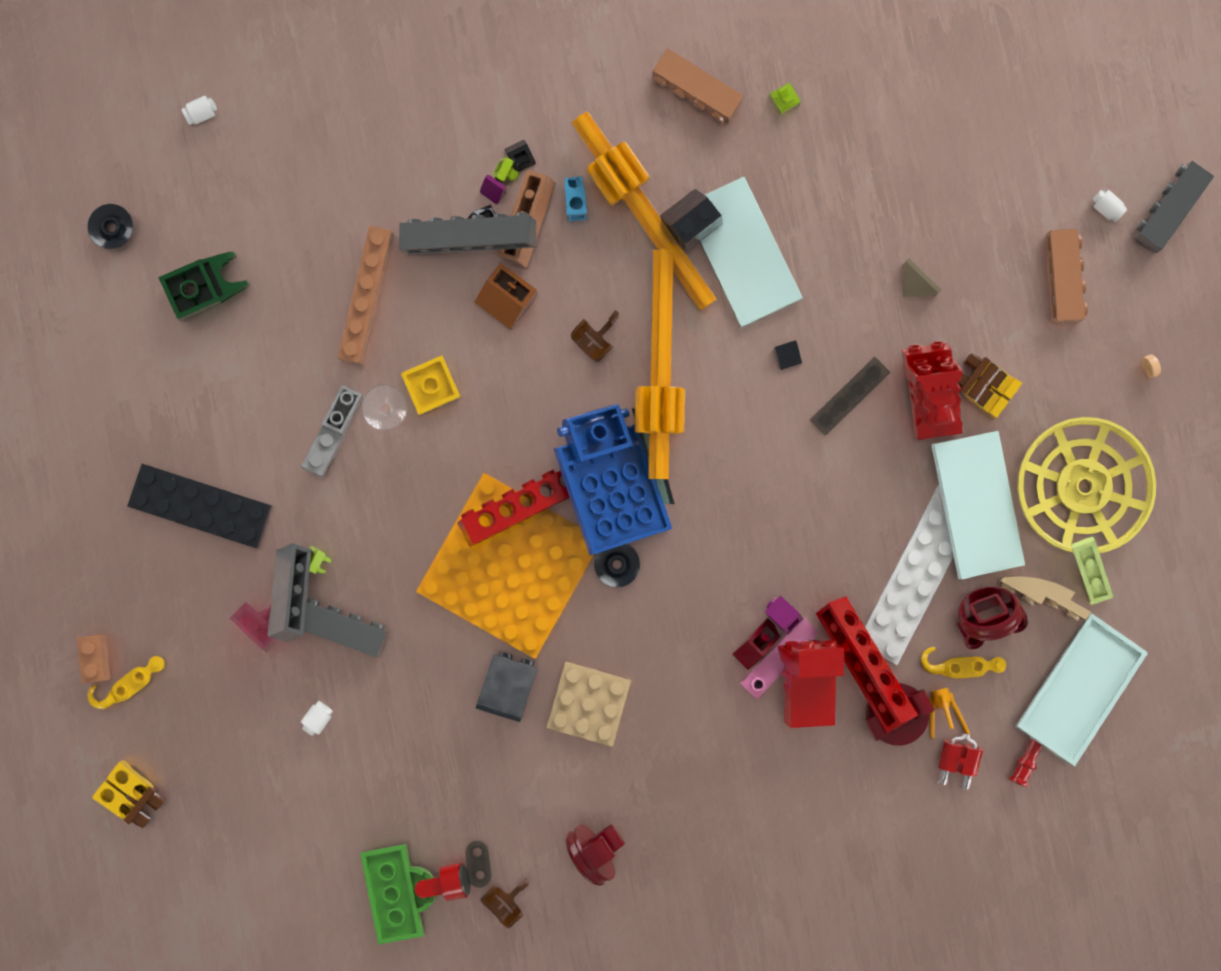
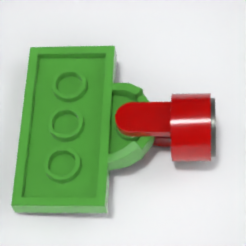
(403, 891)

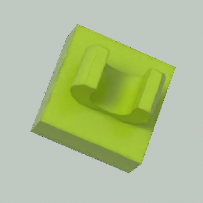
(785, 98)
(504, 171)
(317, 557)

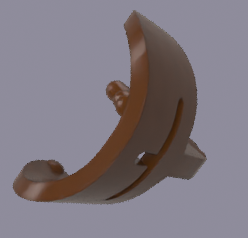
(582, 340)
(504, 915)

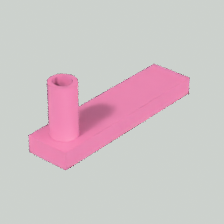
(771, 666)

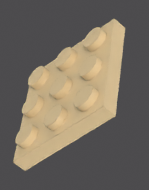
(589, 704)

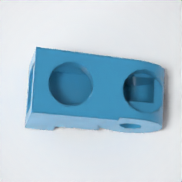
(575, 199)

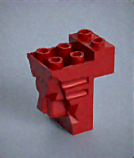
(933, 390)
(811, 681)

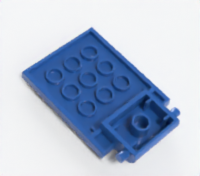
(609, 480)

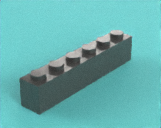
(467, 234)

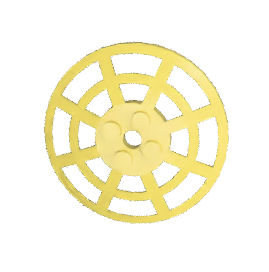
(1099, 479)

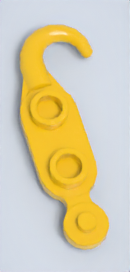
(963, 666)
(128, 685)

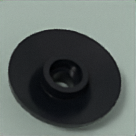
(102, 219)
(617, 577)

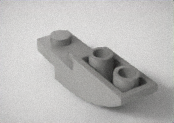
(332, 431)

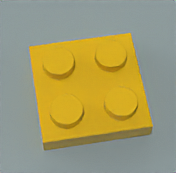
(430, 385)

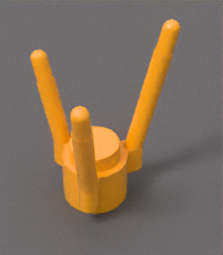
(942, 699)

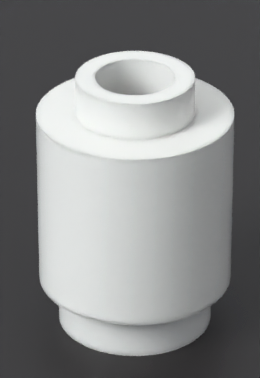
(199, 110)
(1109, 205)
(316, 718)

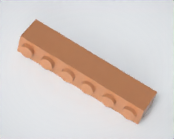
(366, 295)

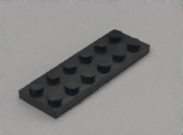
(199, 506)

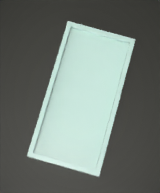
(747, 256)
(978, 505)
(1081, 690)

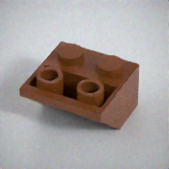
(505, 296)

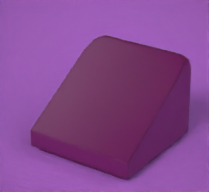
(493, 189)

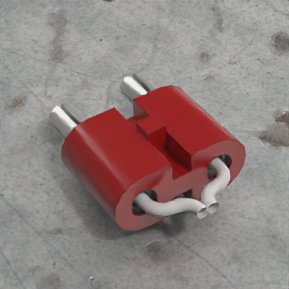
(960, 758)

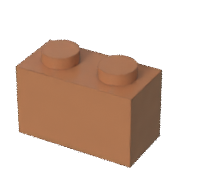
(93, 658)

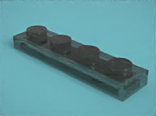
(849, 396)

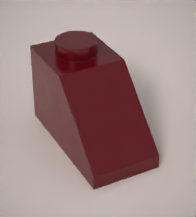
(758, 644)

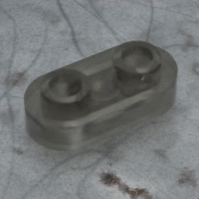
(478, 863)

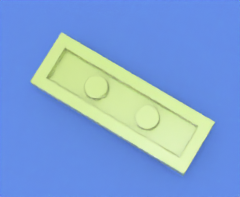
(1092, 570)

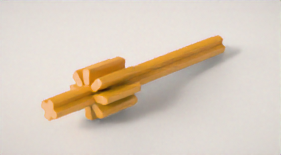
(620, 178)
(660, 405)

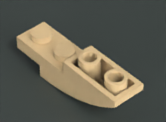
(1037, 590)

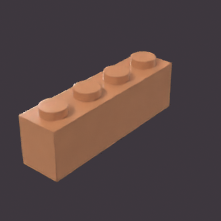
(697, 85)
(534, 200)
(1065, 276)

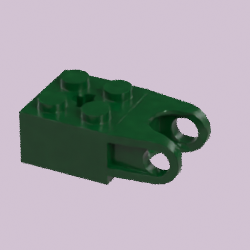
(210, 286)

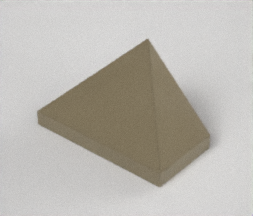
(916, 282)

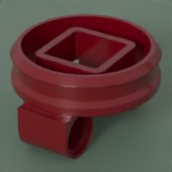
(975, 631)
(910, 731)
(594, 852)

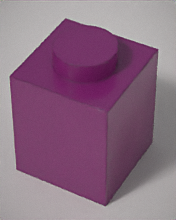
(783, 614)

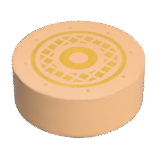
(1151, 366)

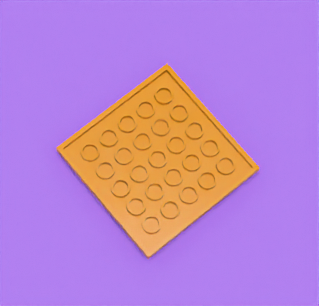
(512, 580)

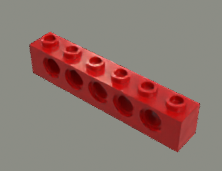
(476, 533)
(867, 664)

